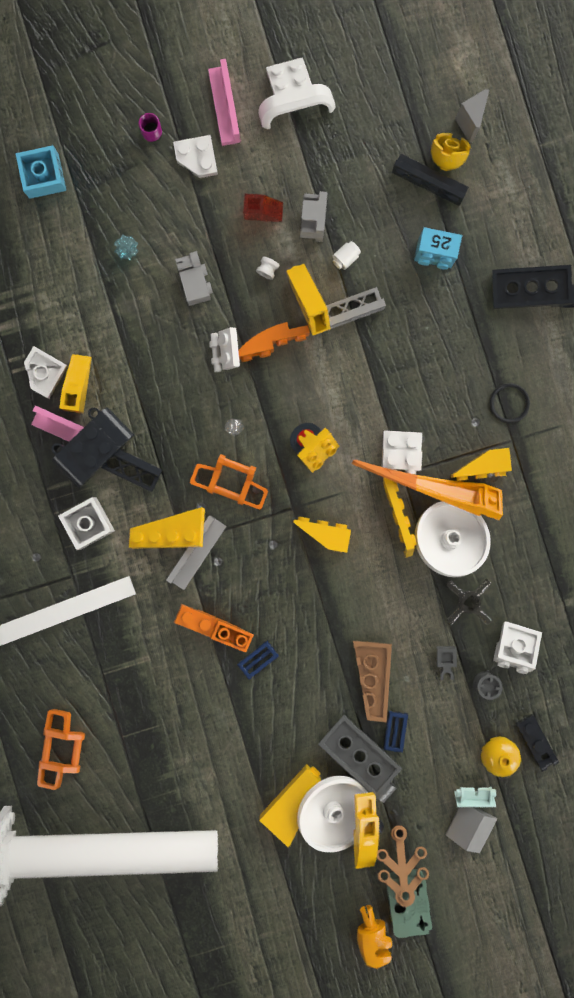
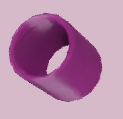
(150, 118)

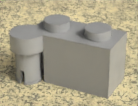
(193, 279)

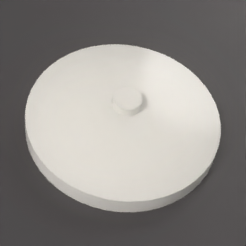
(452, 540)
(328, 813)

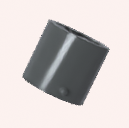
(487, 685)

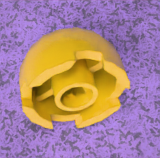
(449, 152)
(501, 756)

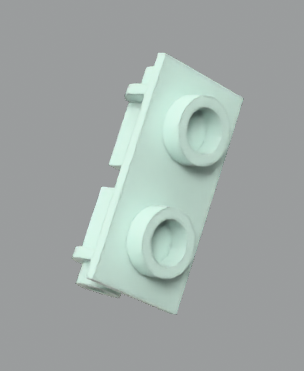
(470, 798)

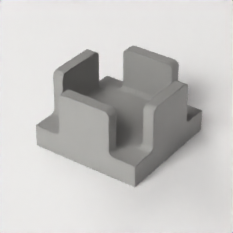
(313, 216)

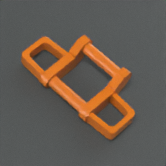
(250, 471)
(64, 734)

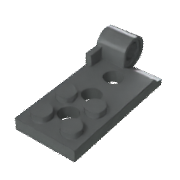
(378, 784)

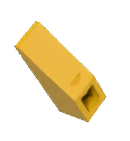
(75, 384)
(491, 461)
(330, 537)

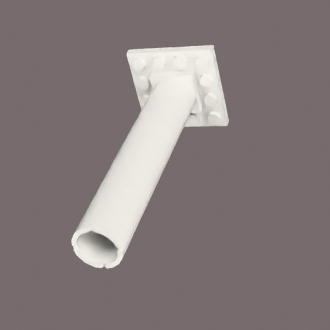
(102, 853)

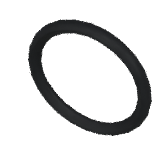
(509, 420)

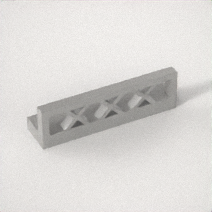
(357, 313)
(195, 556)

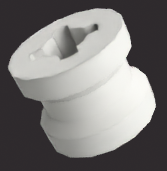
(267, 268)

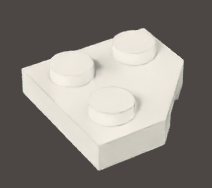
(196, 155)
(44, 372)

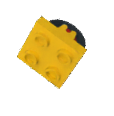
(313, 445)

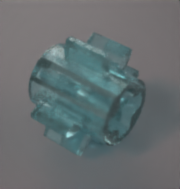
(126, 247)

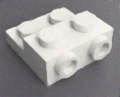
(402, 451)
(517, 648)

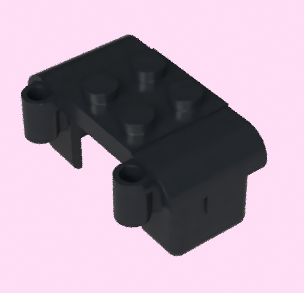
(91, 446)

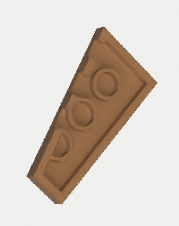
(374, 672)

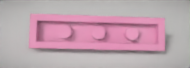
(224, 104)
(55, 424)

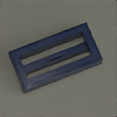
(263, 665)
(397, 715)

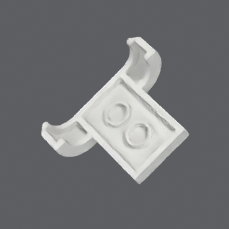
(292, 91)

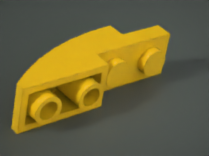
(366, 830)

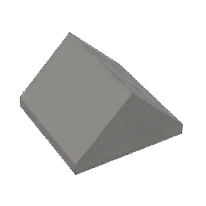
(471, 114)
(471, 828)

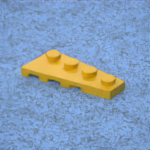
(171, 532)
(409, 540)

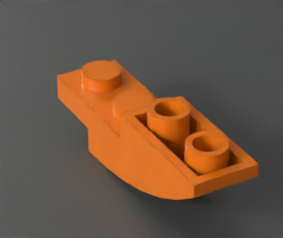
(263, 342)
(213, 627)

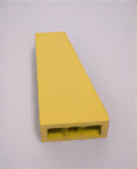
(309, 299)
(282, 812)

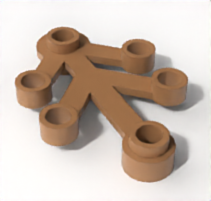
(402, 869)

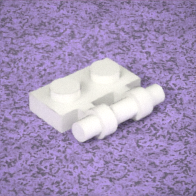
(228, 348)

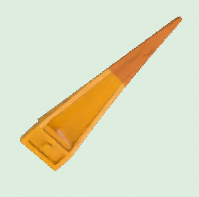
(469, 496)

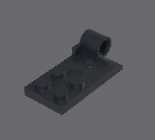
(561, 297)

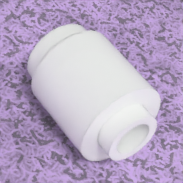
(346, 255)

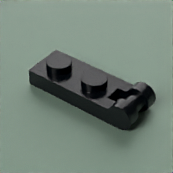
(536, 742)

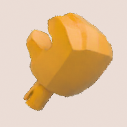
(373, 940)

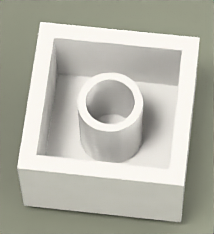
(86, 523)

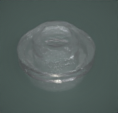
(234, 426)

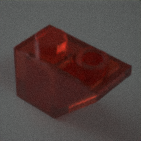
(262, 208)

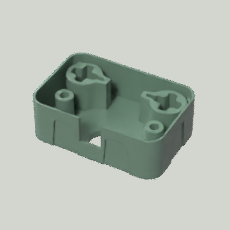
(407, 922)

